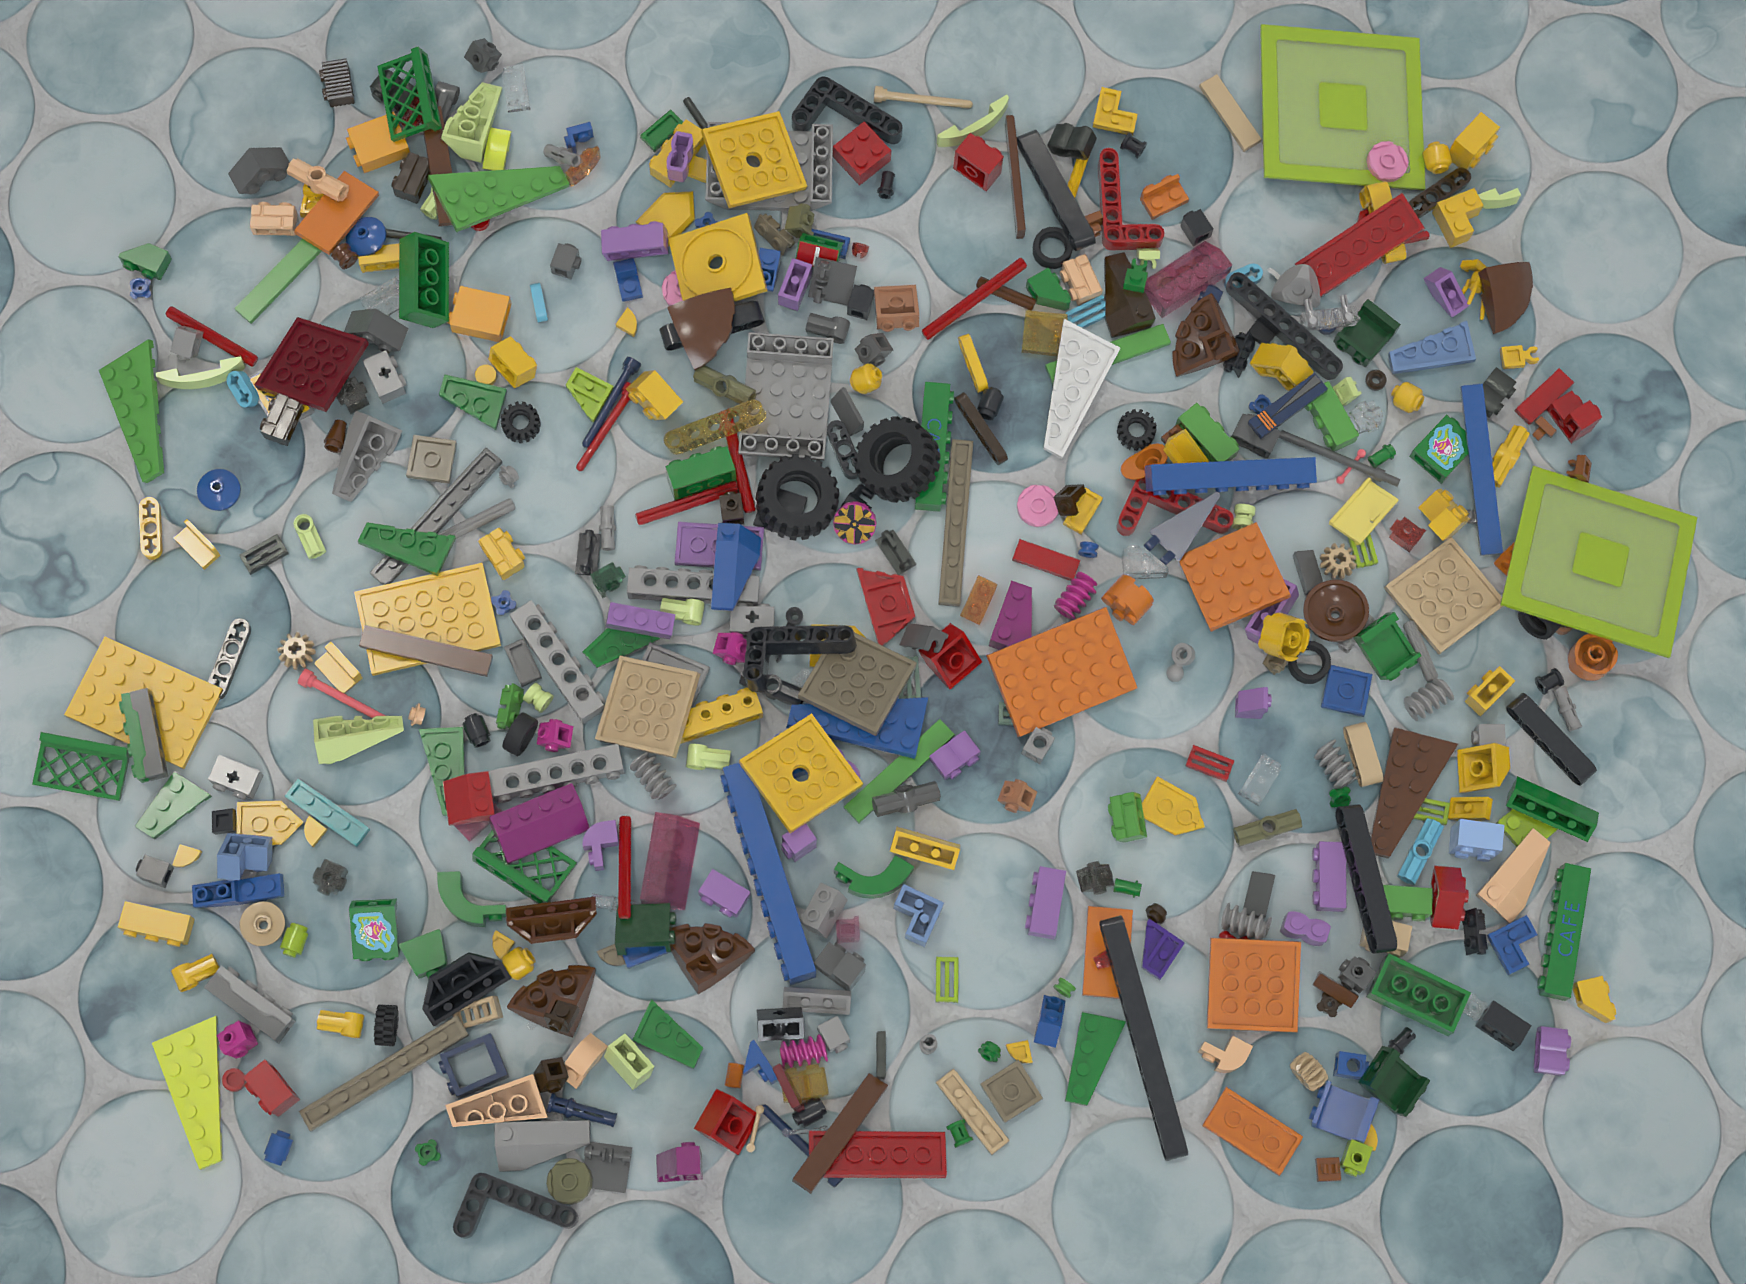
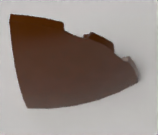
(1506, 293)
(704, 324)
(1203, 338)
(708, 953)
(541, 996)

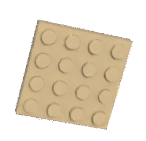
(1445, 595)
(647, 706)

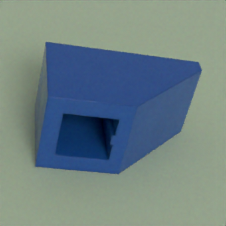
(770, 264)
(1049, 1021)

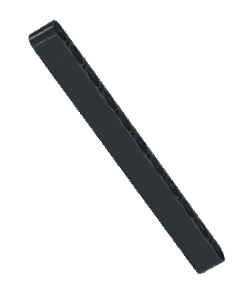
(1143, 1038)

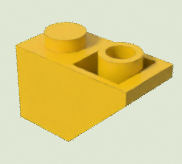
(1593, 998)

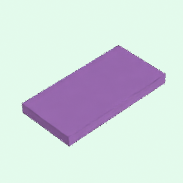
(698, 544)

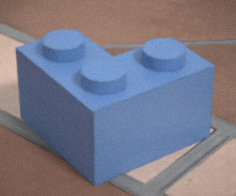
(243, 853)
(923, 911)

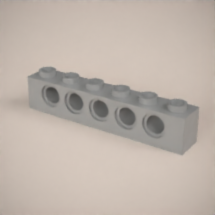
(640, 574)
(584, 709)
(500, 777)

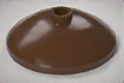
(1338, 598)

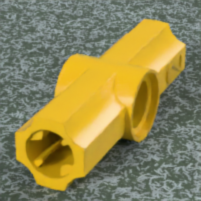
(1508, 453)

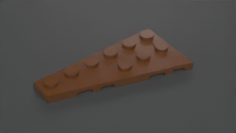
(1408, 776)

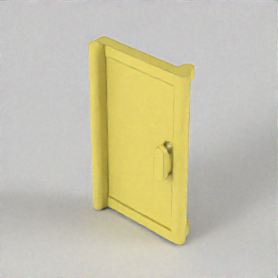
(1365, 505)

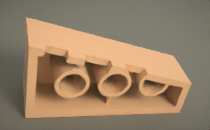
(500, 1104)

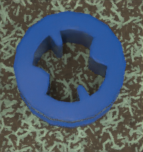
(1088, 549)

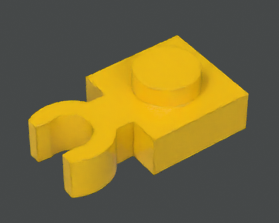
(1515, 357)

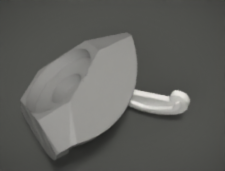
(1296, 285)

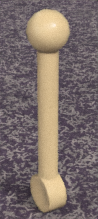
(750, 1146)

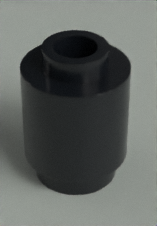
(990, 403)
(476, 730)
(813, 1112)

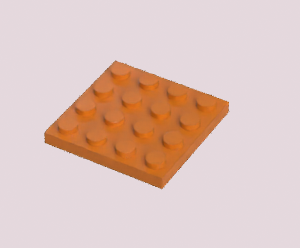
(1234, 577)
(1253, 984)

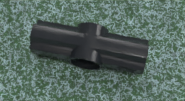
(785, 692)

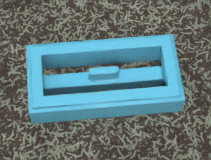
(1100, 299)

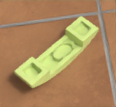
(954, 137)
(202, 379)

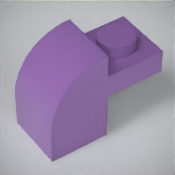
(597, 837)

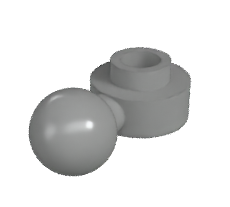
(1175, 672)

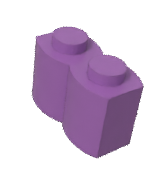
(680, 156)
(955, 755)
(1311, 931)
(1551, 1051)

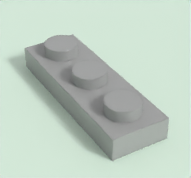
(817, 1000)

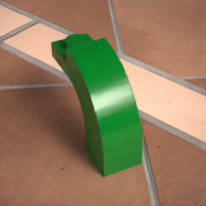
(875, 886)
(452, 895)

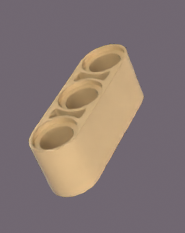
(1363, 754)

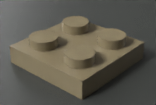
(431, 459)
(1011, 1091)

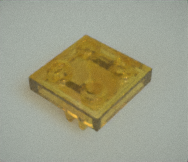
(1042, 332)

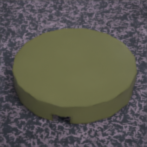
(569, 1181)

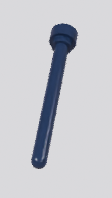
(630, 367)
(796, 1139)

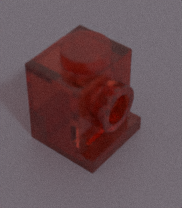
(1405, 540)

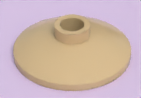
(259, 913)

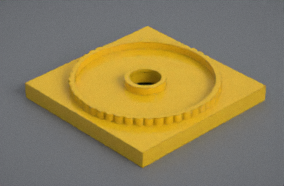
(758, 137)
(728, 239)
(804, 747)

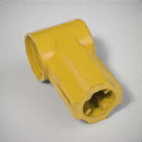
(189, 974)
(347, 1024)

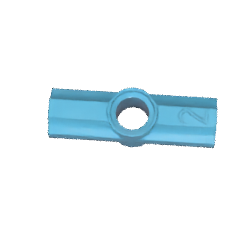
(1414, 863)

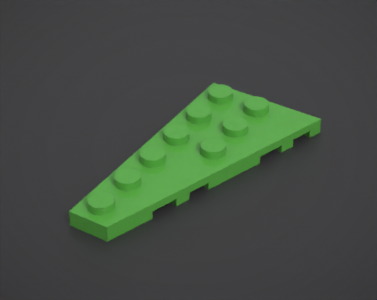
(486, 194)
(135, 401)

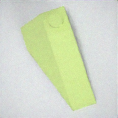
(470, 127)
(340, 738)

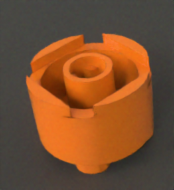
(1128, 600)
(1589, 668)

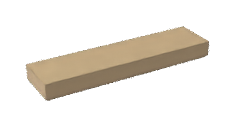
(1230, 113)
(972, 1111)

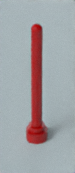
(604, 429)

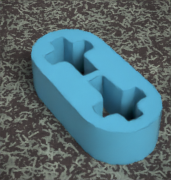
(1246, 270)
(538, 301)
(242, 389)

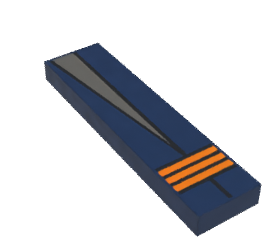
(1287, 406)

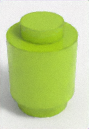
(294, 940)

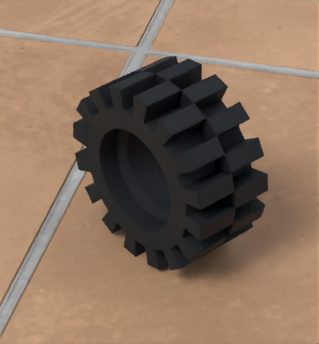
(1141, 418)
(520, 434)
(386, 1025)

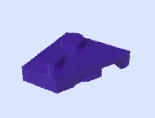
(1159, 949)

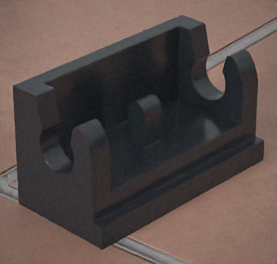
(1503, 1025)

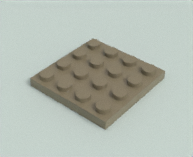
(859, 684)

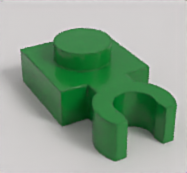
(1136, 277)

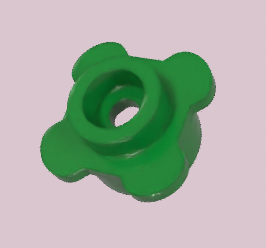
(1340, 797)
(990, 1051)
(421, 1150)

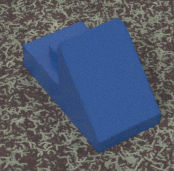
(628, 279)
(755, 1059)

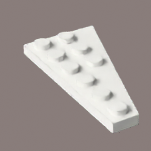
(1079, 373)

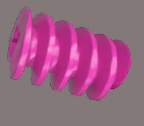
(1074, 595)
(803, 1051)

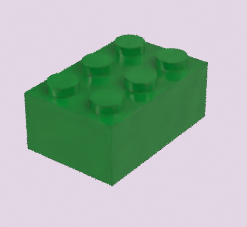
(700, 472)

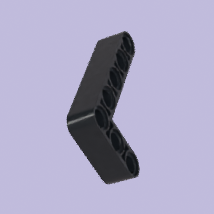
(845, 108)
(791, 645)
(512, 1200)

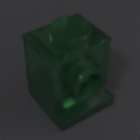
(607, 578)

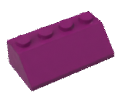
(539, 823)

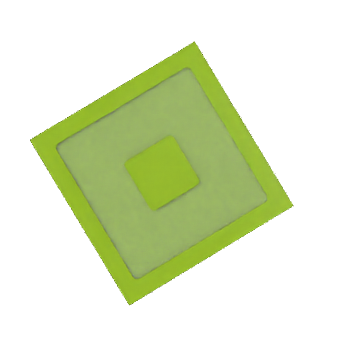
(1335, 99)
(1600, 561)

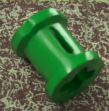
(959, 1133)

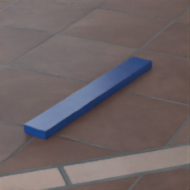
(1481, 469)

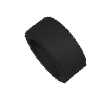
(1044, 261)
(1536, 627)
(1311, 679)
(520, 734)

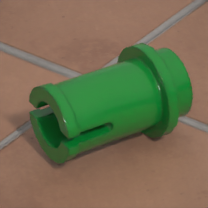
(1387, 452)
(1127, 887)

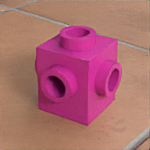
(730, 647)
(554, 735)
(237, 1039)

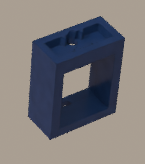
(495, 1056)

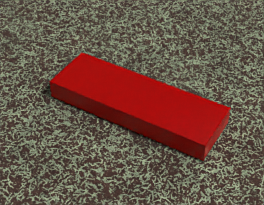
(1543, 396)
(1046, 560)

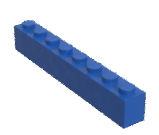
(1230, 474)

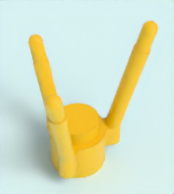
(1475, 286)

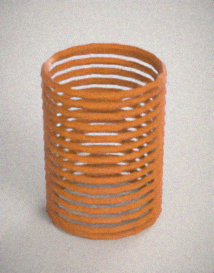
(735, 1075)

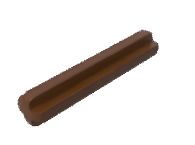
(1010, 295)

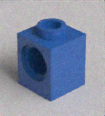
(1341, 1068)

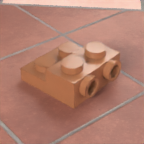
(896, 307)

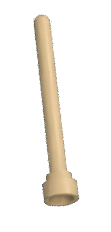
(882, 94)

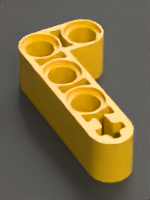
(1372, 198)

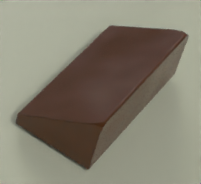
(1335, 989)

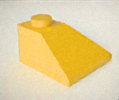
(1482, 767)

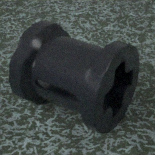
(1133, 145)
(1549, 681)

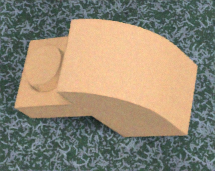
(1231, 1058)
(583, 1059)

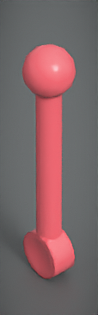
(1360, 454)

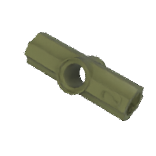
(714, 381)
(1280, 823)

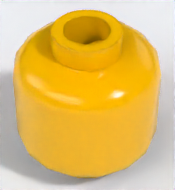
(1437, 157)
(866, 378)
(1407, 397)
(519, 962)

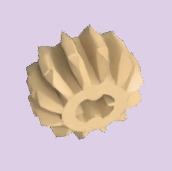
(1345, 558)
(301, 656)
(1309, 1071)

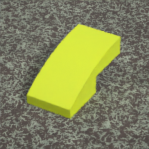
(496, 149)

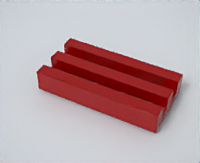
(1224, 777)

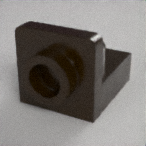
(1067, 498)
(561, 1017)

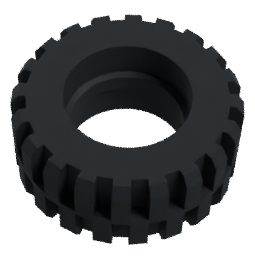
(879, 443)
(804, 471)

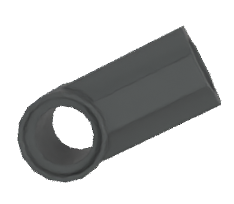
(447, 96)
(829, 327)

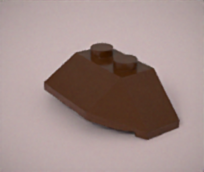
(552, 919)

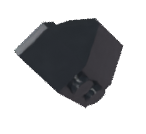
(461, 985)

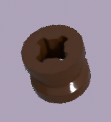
(344, 256)

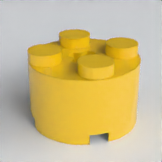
(1284, 636)

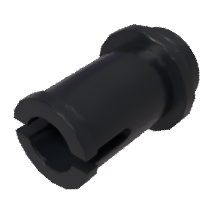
(885, 190)
(1402, 1040)

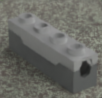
(250, 1004)

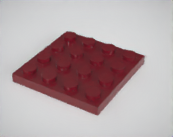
(312, 364)

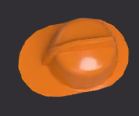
(1134, 466)

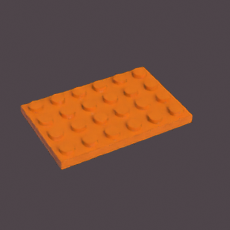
(1061, 671)

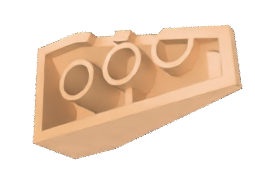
(1513, 881)

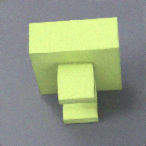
(1148, 254)
(1346, 390)

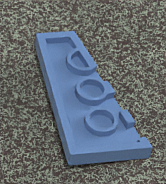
(1443, 349)

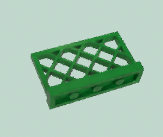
(423, 86)
(81, 746)
(516, 878)

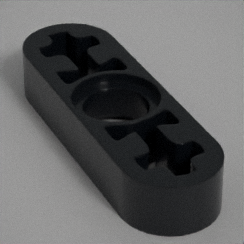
(833, 438)

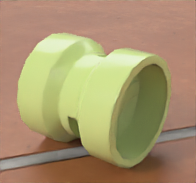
(1243, 515)
(539, 698)

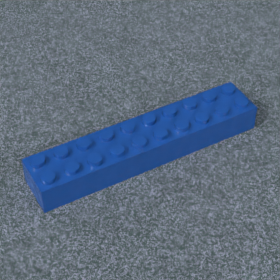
(770, 876)

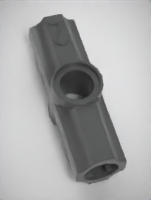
(906, 799)

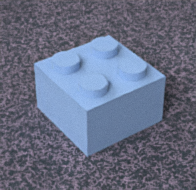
(1476, 839)

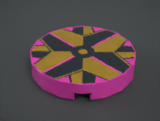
(854, 523)

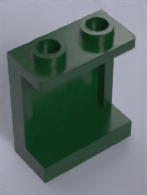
(1368, 335)
(646, 927)
(1393, 1082)

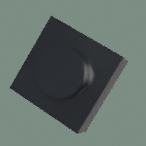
(224, 821)

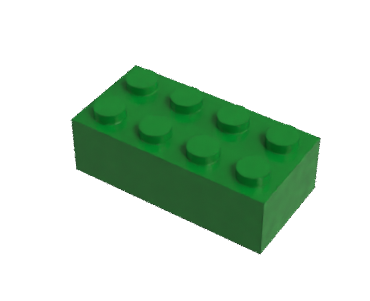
(423, 280)
(1418, 994)

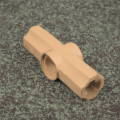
(317, 179)

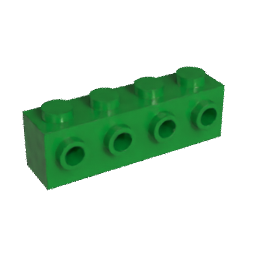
(1552, 809)

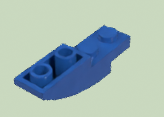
(238, 892)

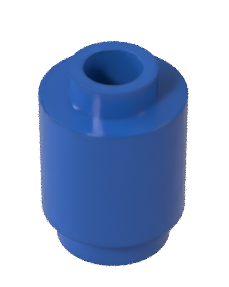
(278, 1147)

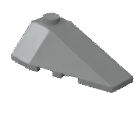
(364, 449)
(530, 1143)

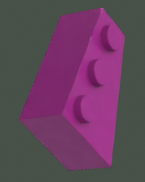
(1014, 618)
(680, 1163)

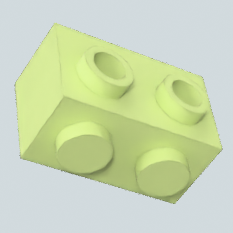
(629, 1061)

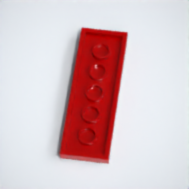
(1363, 243)
(888, 1155)

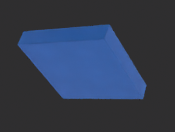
(1346, 690)

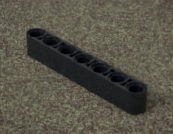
(1055, 190)
(1281, 316)
(1366, 879)

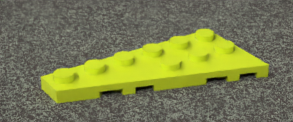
(193, 1079)

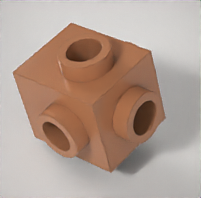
(1017, 796)

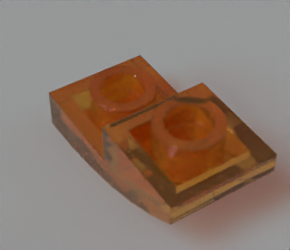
(588, 161)
(978, 599)

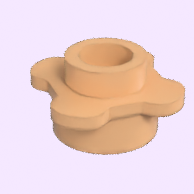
(416, 714)

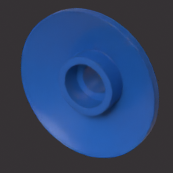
(372, 239)
(221, 498)

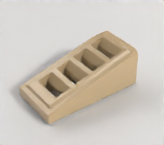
(495, 1008)

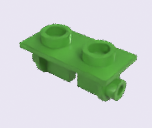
(512, 697)

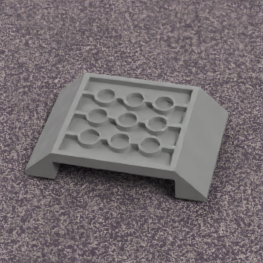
(815, 159)
(794, 389)

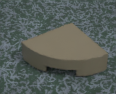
(610, 956)

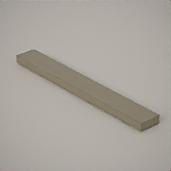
(955, 523)
(383, 1073)

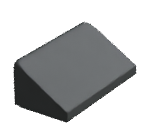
(847, 412)
(1307, 569)
(1259, 893)

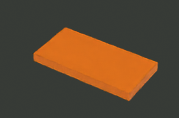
(332, 220)
(1100, 982)
(1252, 1131)

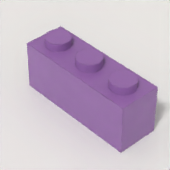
(634, 241)
(640, 620)
(1255, 625)
(1329, 877)
(1045, 902)

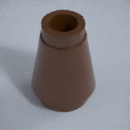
(335, 438)

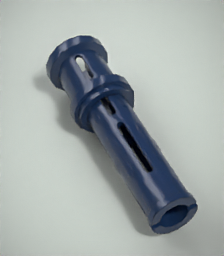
(608, 1119)

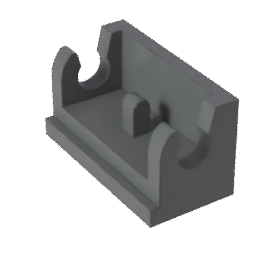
(922, 636)

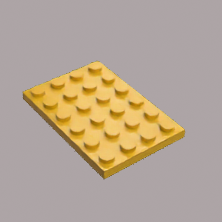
(440, 608)
(180, 699)

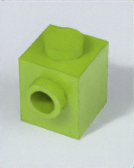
(1355, 1158)

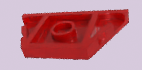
(886, 603)

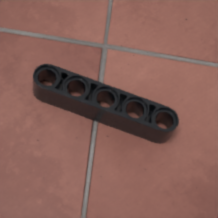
(746, 316)
(1551, 739)

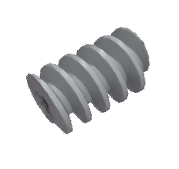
(1428, 697)
(1335, 765)
(651, 776)
(1244, 923)

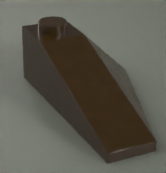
(1124, 309)

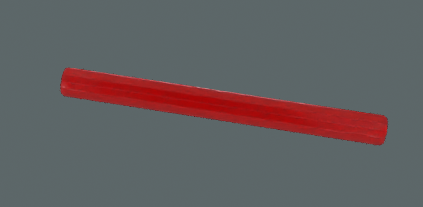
(974, 298)

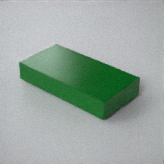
(661, 130)

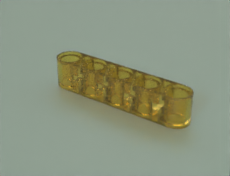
(725, 429)

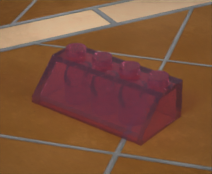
(1186, 277)
(669, 860)

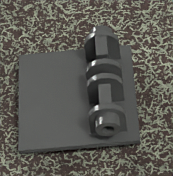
(832, 281)
(608, 1166)

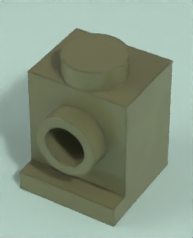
(799, 220)

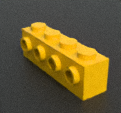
(722, 714)

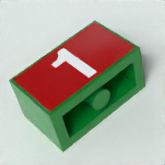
(814, 246)

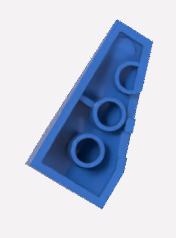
(734, 560)

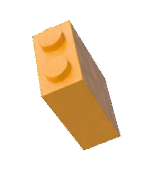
(374, 144)
(479, 314)

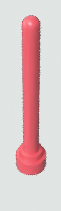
(308, 679)

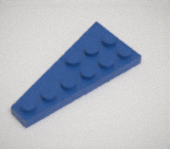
(897, 735)

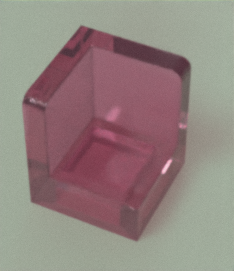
(848, 930)

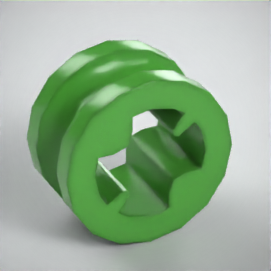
(1064, 987)

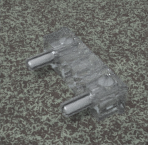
(1329, 318)

